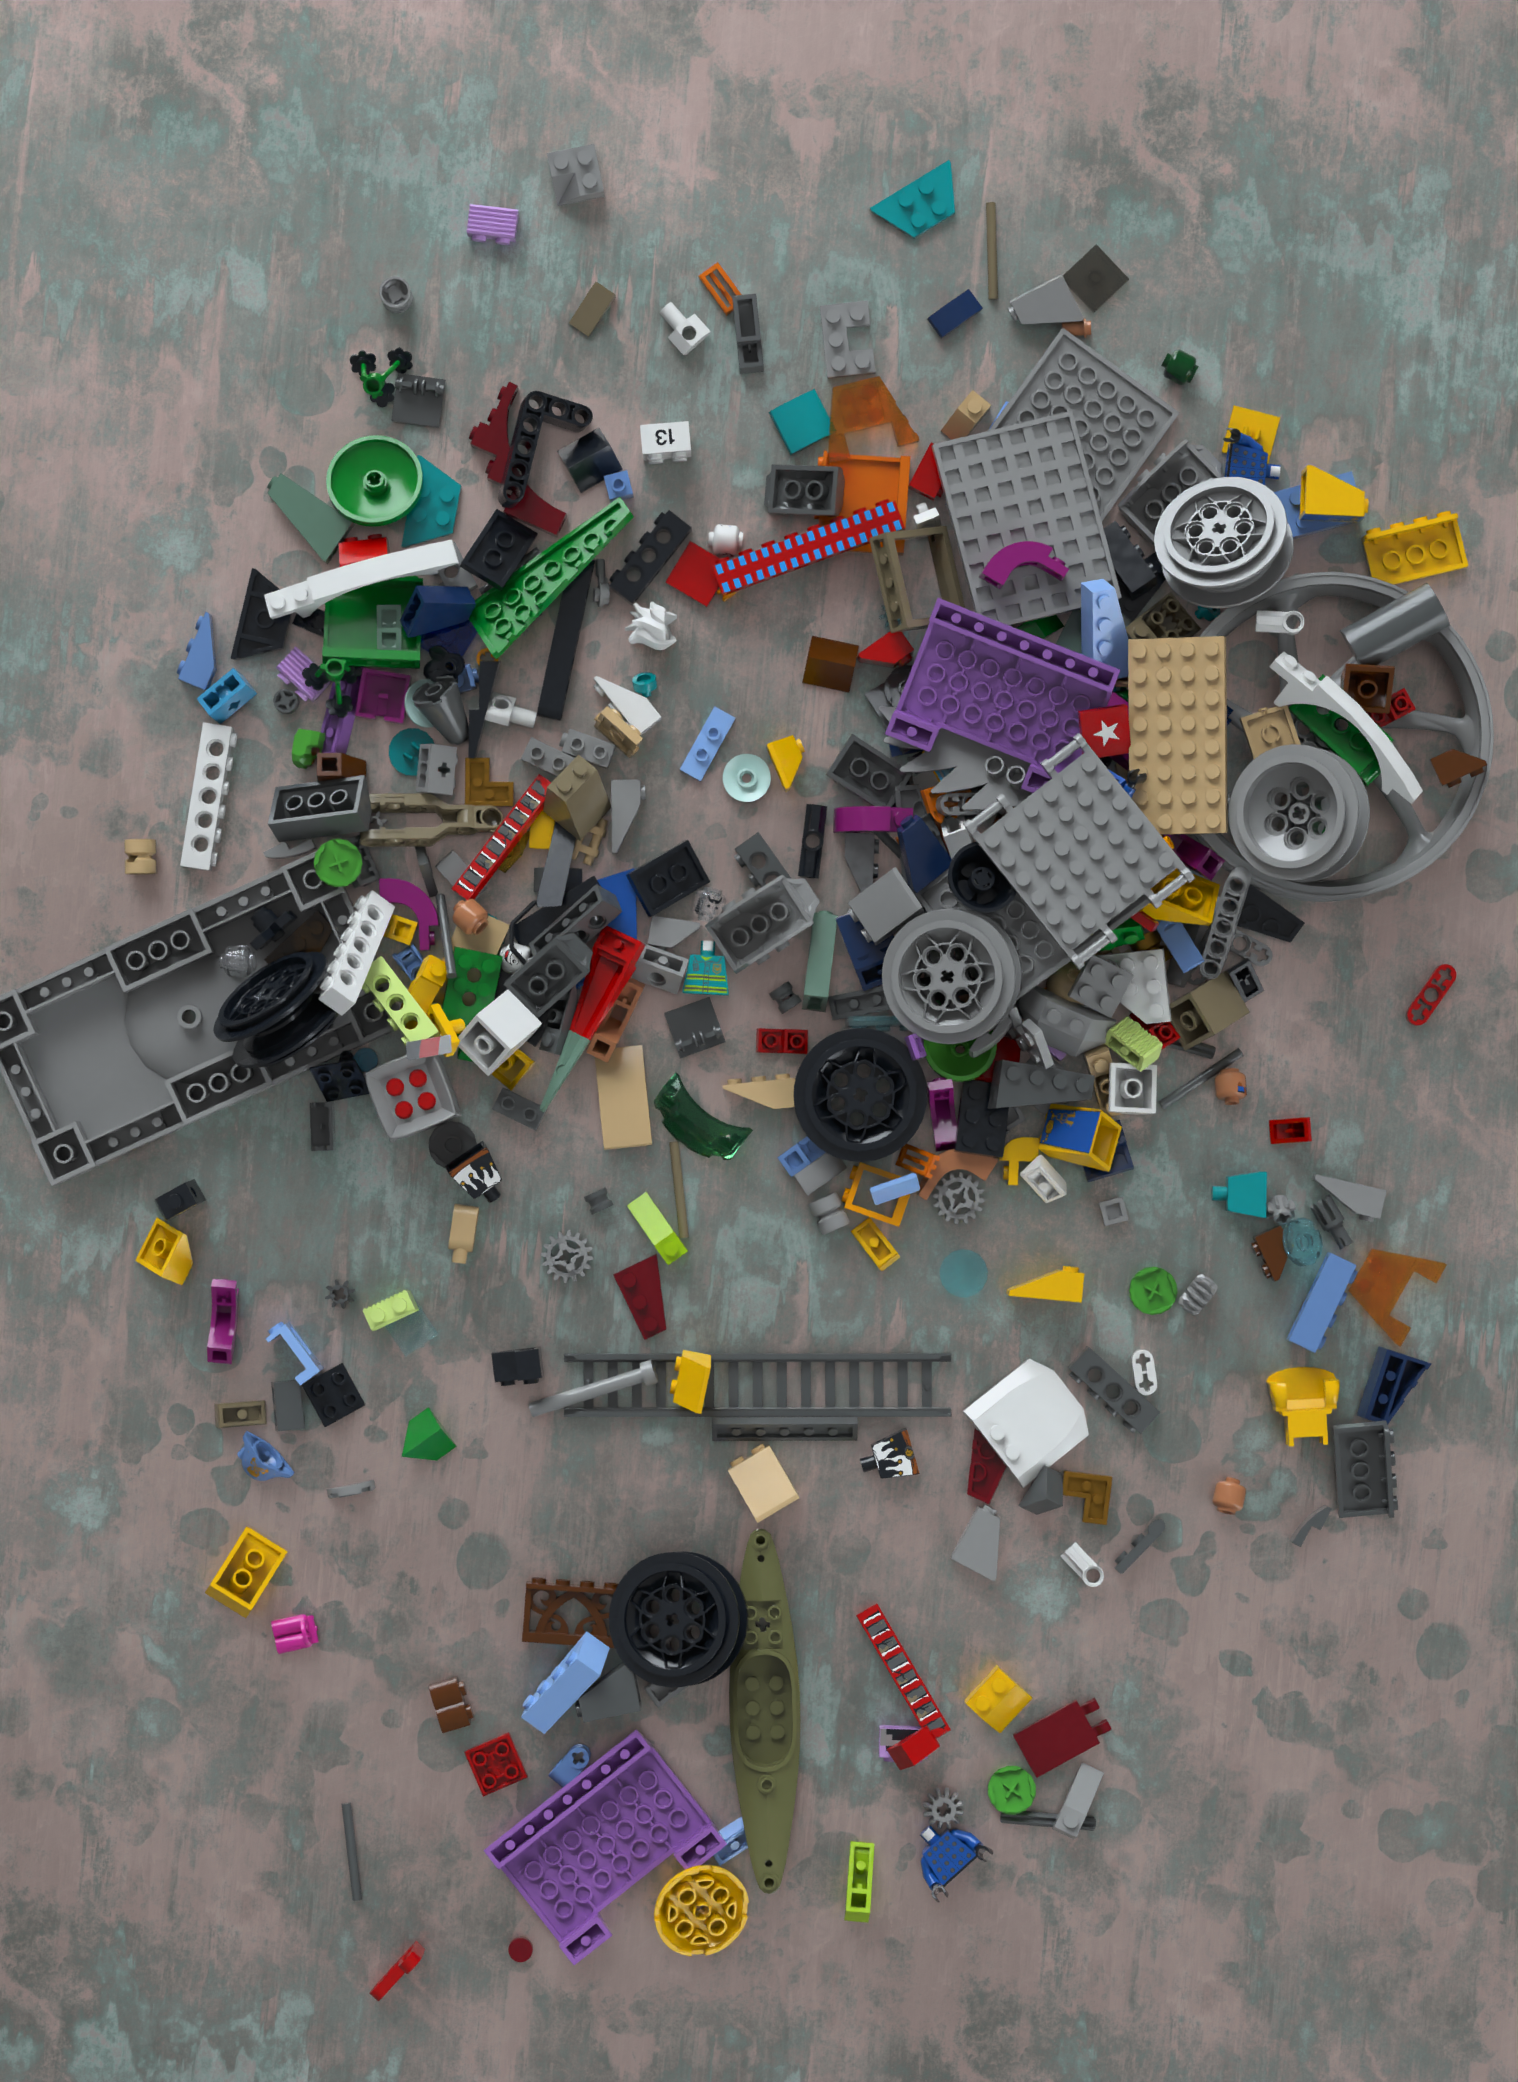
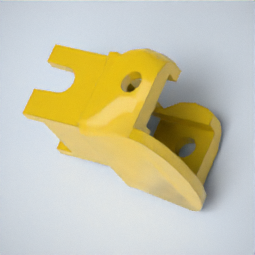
(1304, 1400)

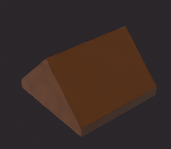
(830, 664)
(1369, 686)

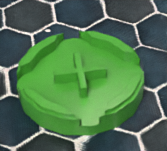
(338, 863)
(1153, 1290)
(1011, 1790)

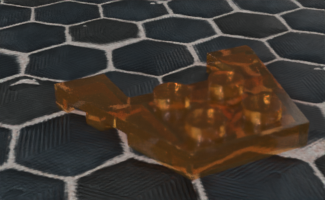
(860, 407)
(1383, 1281)

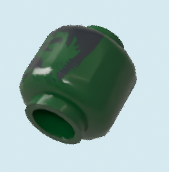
(1179, 367)

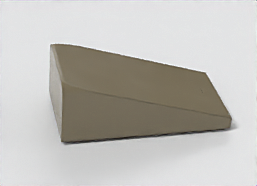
(592, 309)
(240, 1414)

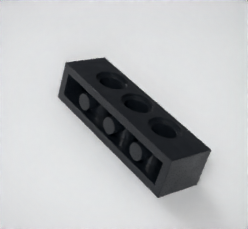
(630, 590)

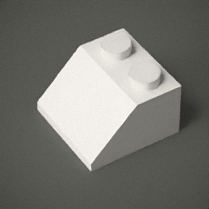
(1132, 1090)

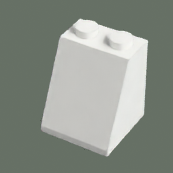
(497, 1032)

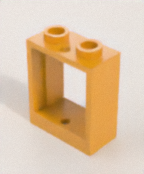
(849, 1194)

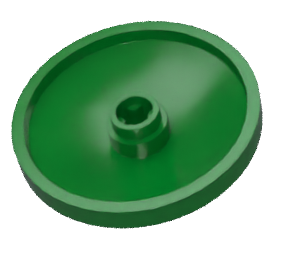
(374, 480)

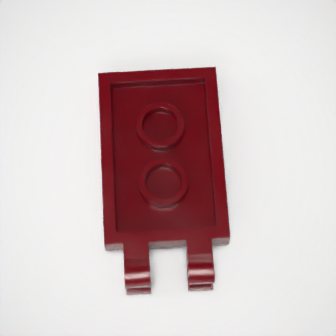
(1060, 1736)

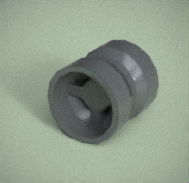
(781, 993)

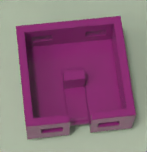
(382, 695)

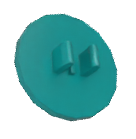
(405, 750)

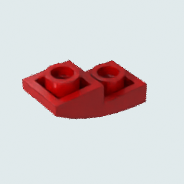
(1399, 707)
(1163, 1031)
(781, 1041)

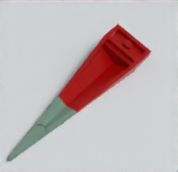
(610, 970)

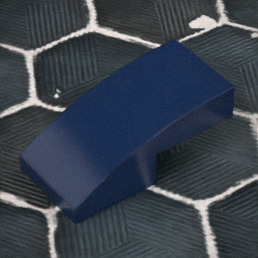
(955, 313)

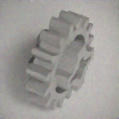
(972, 1205)
(563, 1245)

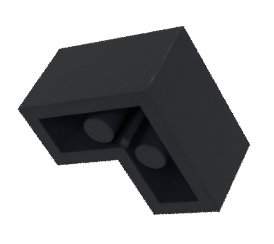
(518, 1365)

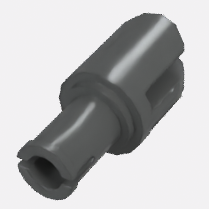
(1333, 1224)

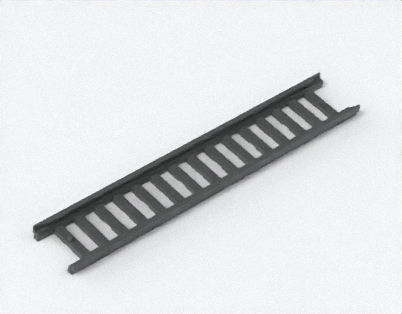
(758, 1409)

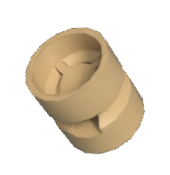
(140, 856)

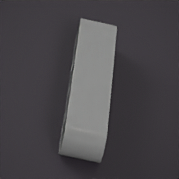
(1230, 914)

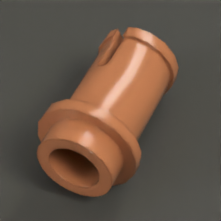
(1078, 328)

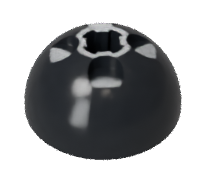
(973, 864)

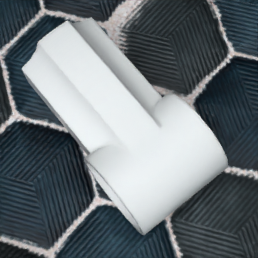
(1276, 622)
(1081, 1563)

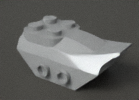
(1157, 489)
(763, 921)

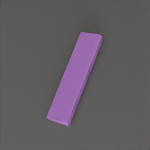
(338, 729)

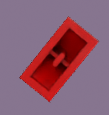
(1290, 1130)
(913, 1748)

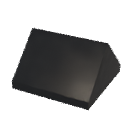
(589, 460)

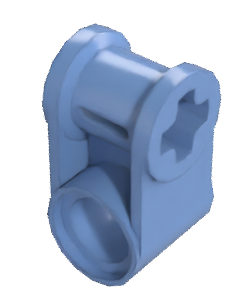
(410, 964)
(568, 1767)

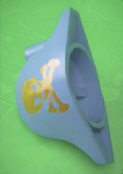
(262, 1460)

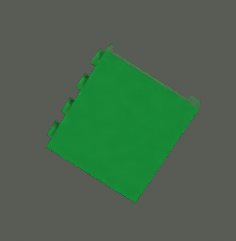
(352, 626)

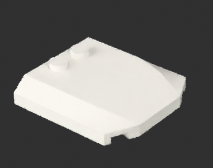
(1029, 1419)

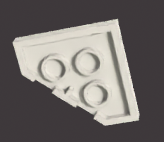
(1148, 990)

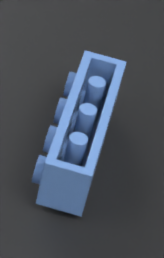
(1321, 1302)

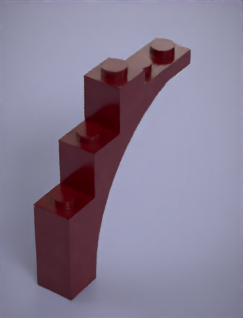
(494, 441)

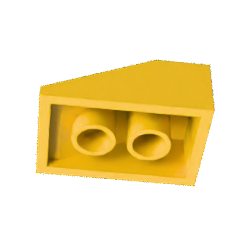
(1189, 904)
(1055, 1285)
(246, 1572)

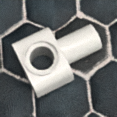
(680, 324)
(503, 711)

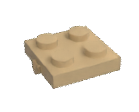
(612, 726)
(1269, 729)

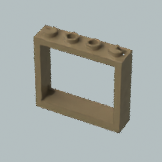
(892, 580)

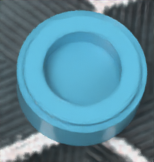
(366, 1059)

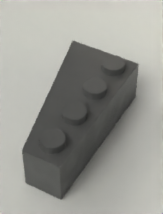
(1027, 1084)

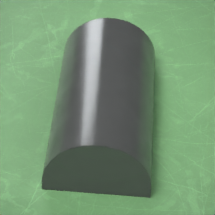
(1396, 626)

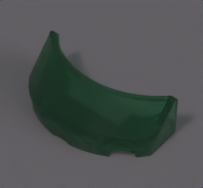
(694, 1126)

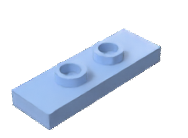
(707, 743)

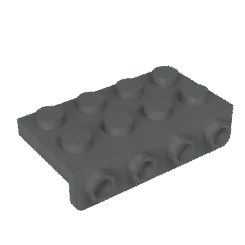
(1364, 1469)

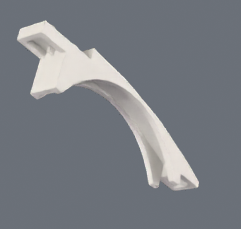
(323, 587)
(1307, 689)

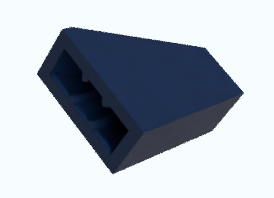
(436, 609)
(921, 853)

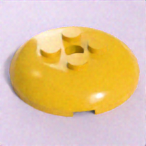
(712, 1926)

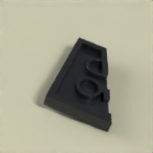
(1131, 608)
(1267, 916)

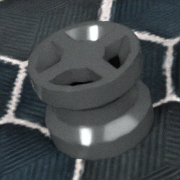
(282, 701)
(598, 1201)

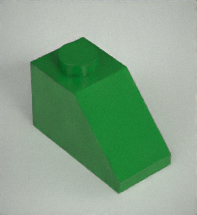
(1042, 627)

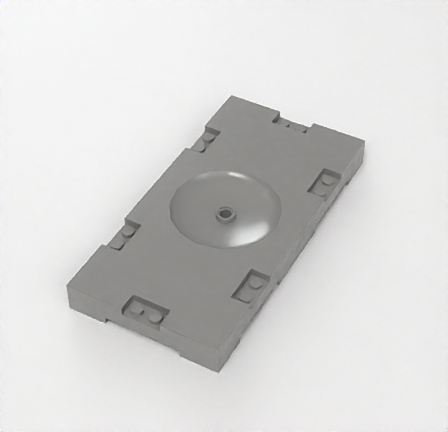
(105, 1044)

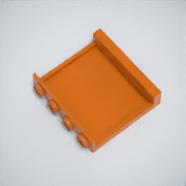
(869, 482)

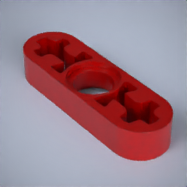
(1436, 976)

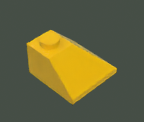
(786, 759)
(166, 1252)

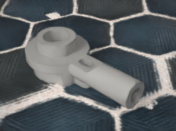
(602, 592)

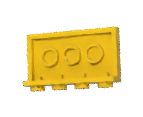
(1415, 549)

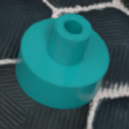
(1208, 613)
(644, 683)

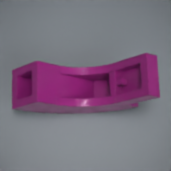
(1019, 555)
(869, 819)
(1196, 856)
(406, 893)
(942, 1113)
(223, 1321)

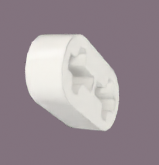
(1138, 1373)

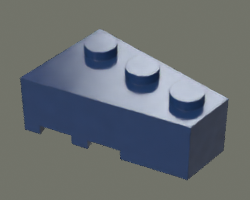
(1389, 1384)

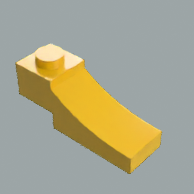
(427, 984)

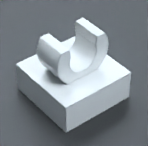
(926, 518)

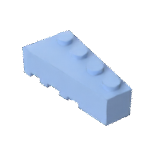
(1103, 626)
(566, 1683)

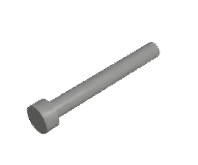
(646, 1373)

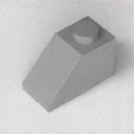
(670, 932)

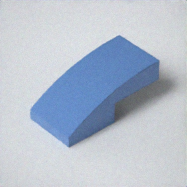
(800, 1156)

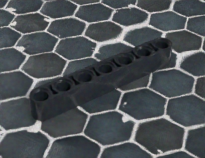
(564, 645)

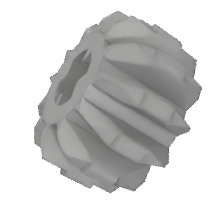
(1197, 1294)
(938, 1802)

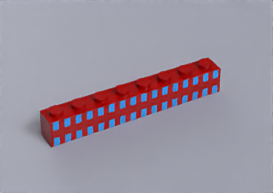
(806, 549)

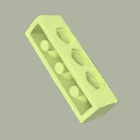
(382, 973)

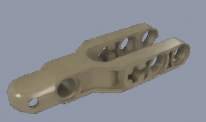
(455, 819)

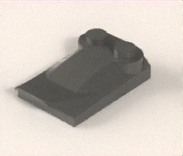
(805, 490)
(868, 772)
(550, 973)

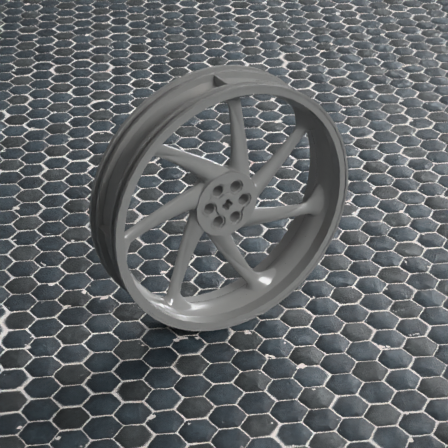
(1473, 732)

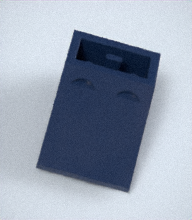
(865, 956)

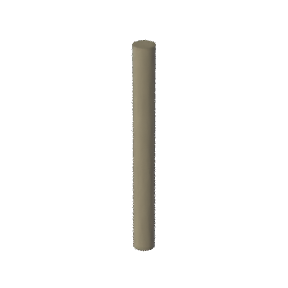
(992, 251)
(679, 1189)

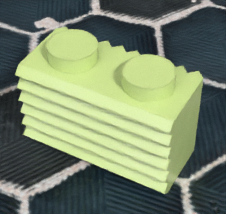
(1133, 1043)
(390, 1309)

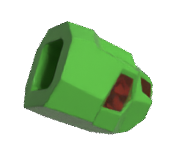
(306, 746)

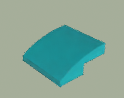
(801, 421)

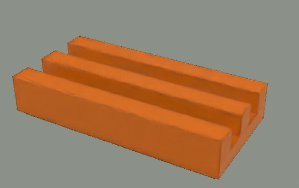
(702, 277)
(929, 1165)

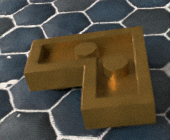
(480, 790)
(1095, 1490)

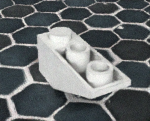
(631, 706)

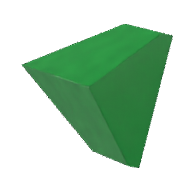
(426, 1438)

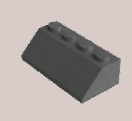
(320, 809)

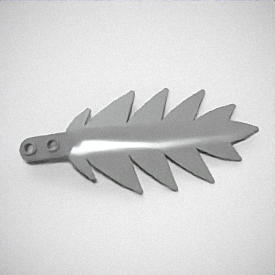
(974, 766)

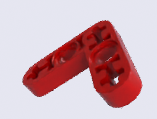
(403, 1965)

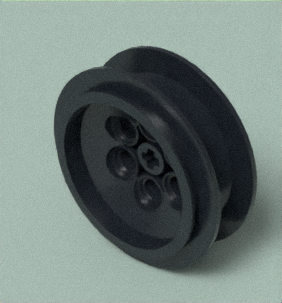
(276, 1011)
(876, 1135)
(720, 1619)

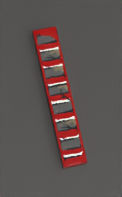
(503, 840)
(902, 1670)

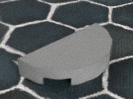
(351, 1489)

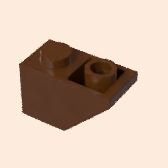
(1455, 764)
(338, 766)
(1271, 1248)

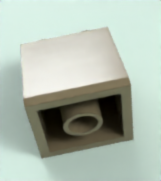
(577, 798)
(1207, 1010)

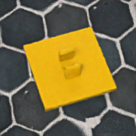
(1255, 424)

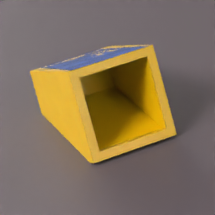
(1329, 498)
(1080, 1136)

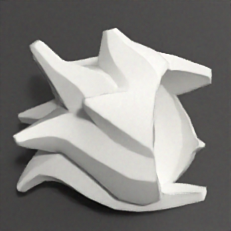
(651, 626)

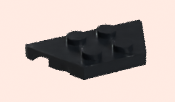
(256, 630)

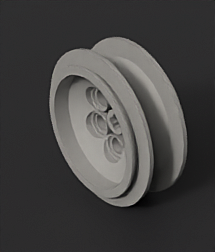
(1224, 542)
(1257, 810)
(984, 947)

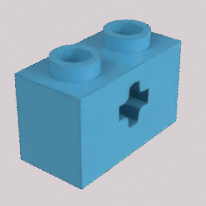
(226, 696)

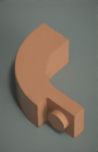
(615, 1022)
(950, 1160)

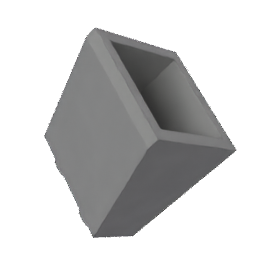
(885, 907)

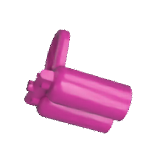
(294, 1633)

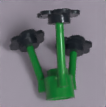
(374, 382)
(336, 671)

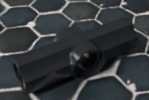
(813, 825)

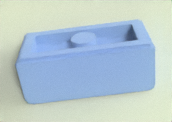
(894, 1188)
(736, 1841)

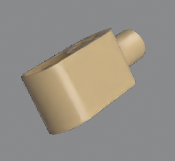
(463, 1231)

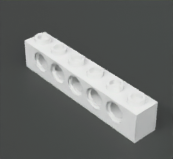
(210, 735)
(356, 952)

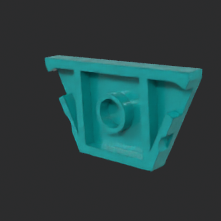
(920, 203)
(436, 508)

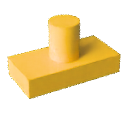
(445, 1026)

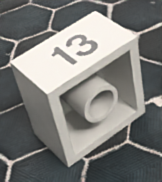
(665, 442)

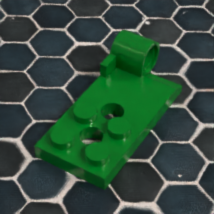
(1347, 744)
(483, 989)

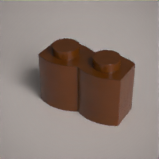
(450, 1704)

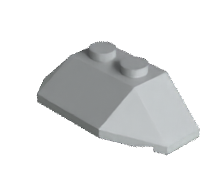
(1065, 1023)

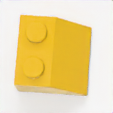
(691, 1380)
(998, 1699)

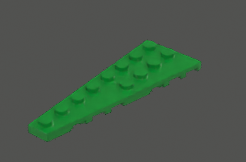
(507, 613)

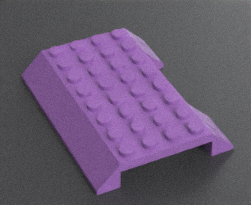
(998, 690)
(601, 1840)

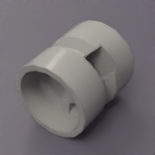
(395, 294)
(829, 1213)

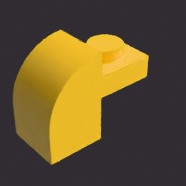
(1018, 1150)

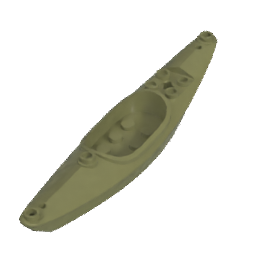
(765, 1714)

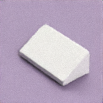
(1044, 1179)

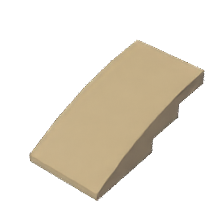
(487, 941)
(623, 1099)

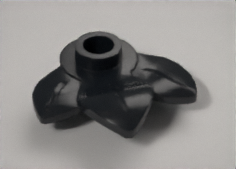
(441, 664)

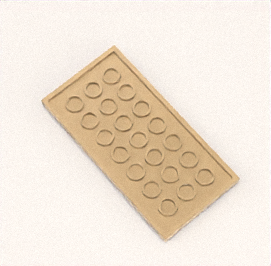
(1179, 732)

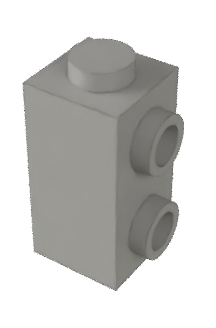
(588, 747)
(546, 757)

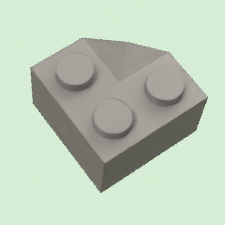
(575, 175)

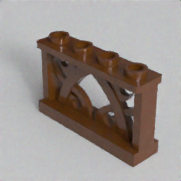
(544, 1632)

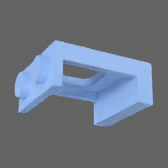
(300, 1349)

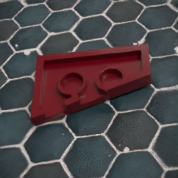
(643, 1295)
(985, 1470)

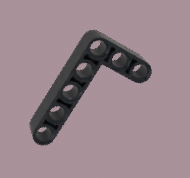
(530, 439)

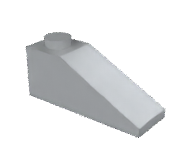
(625, 804)
(1356, 1197)
(1078, 1801)

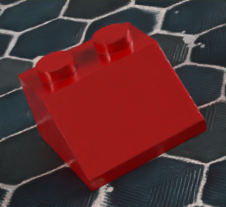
(357, 550)
(888, 651)

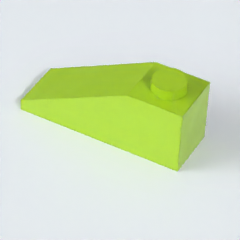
(657, 1228)
(859, 1882)

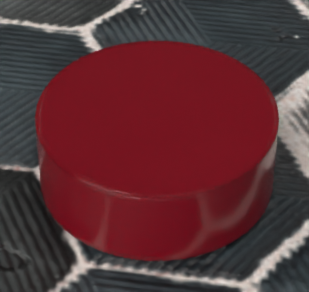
(520, 1949)

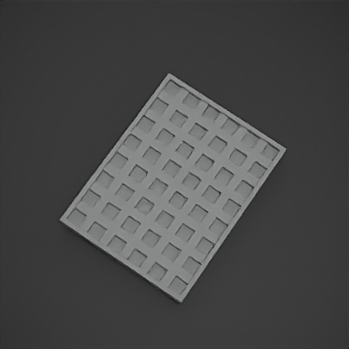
(1019, 488)

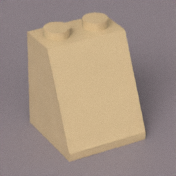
(763, 1482)

